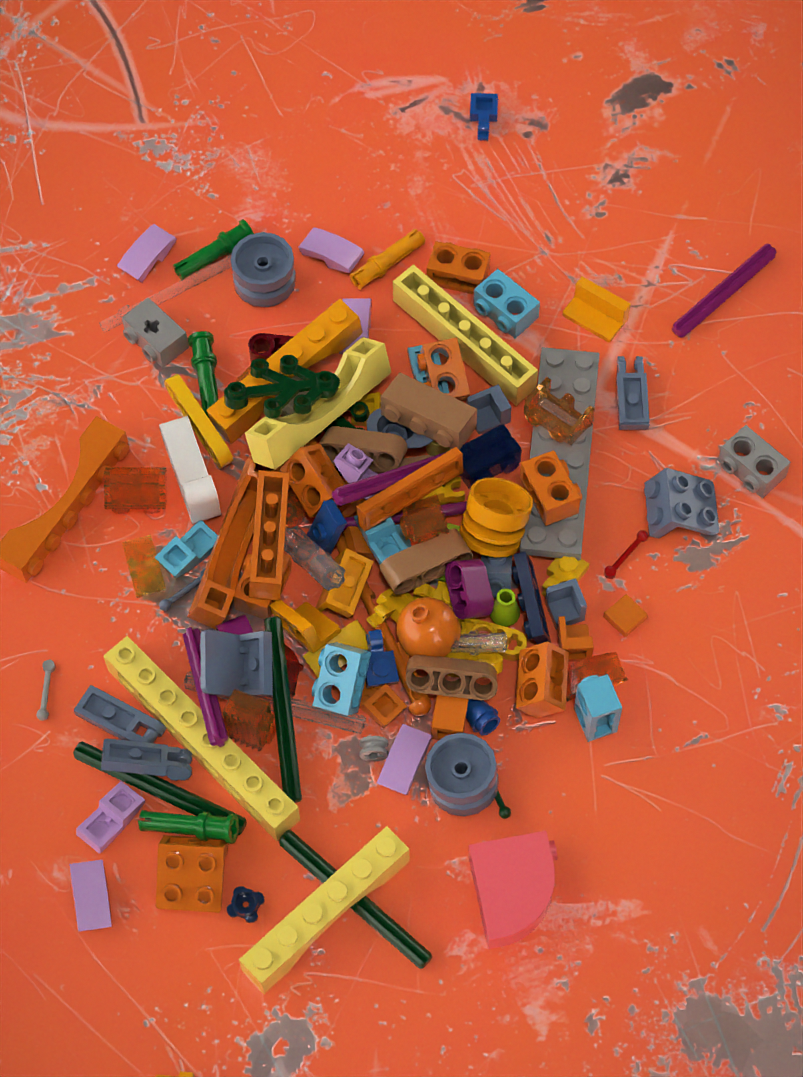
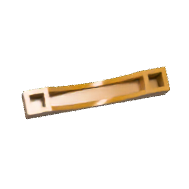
(321, 338)

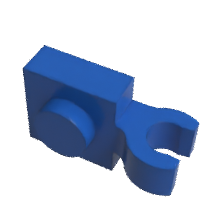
(484, 110)
(382, 664)

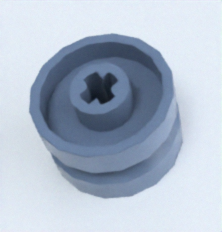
(263, 269)
(462, 774)

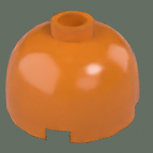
(427, 627)

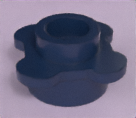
(243, 895)

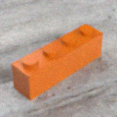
(269, 535)

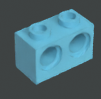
(510, 299)
(348, 681)
(597, 707)

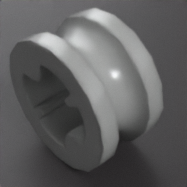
(373, 748)

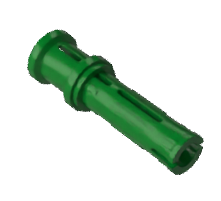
(222, 245)
(204, 363)
(203, 826)

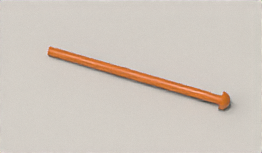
(421, 702)

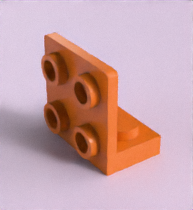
(190, 873)

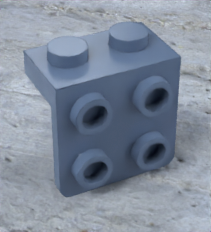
(680, 501)
(236, 663)

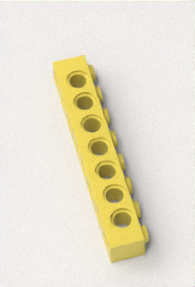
(186, 724)

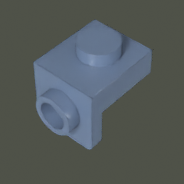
(499, 572)

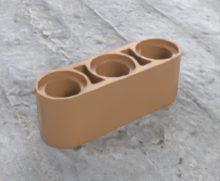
(384, 448)
(424, 561)
(464, 687)

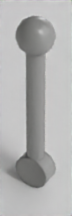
(48, 667)

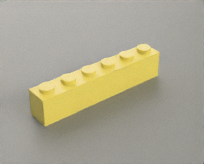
(477, 343)

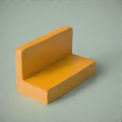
(597, 310)
(345, 598)
(306, 624)

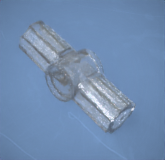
(313, 558)

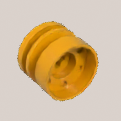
(496, 517)

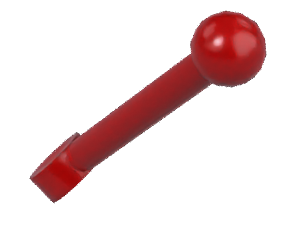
(610, 571)

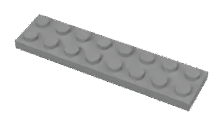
(573, 374)

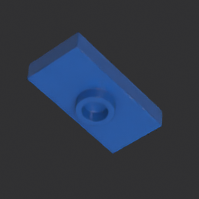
(327, 526)

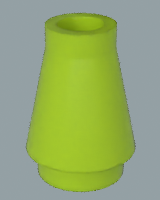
(505, 609)

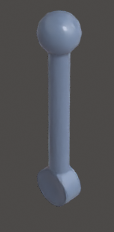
(165, 604)

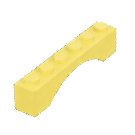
(359, 371)
(289, 939)

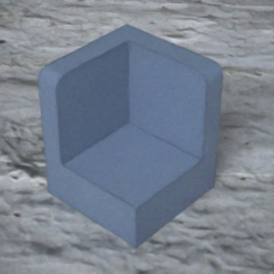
(491, 407)
(567, 601)

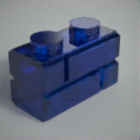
(490, 455)

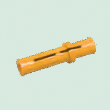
(378, 265)

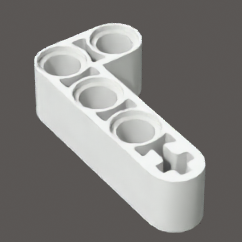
(190, 470)

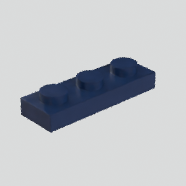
(530, 598)

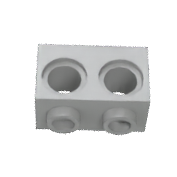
(759, 457)

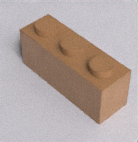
(428, 411)

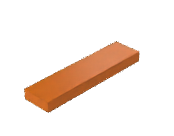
(410, 489)

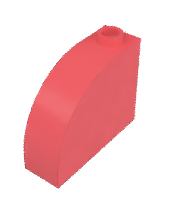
(513, 885)

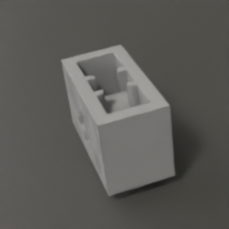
(154, 332)

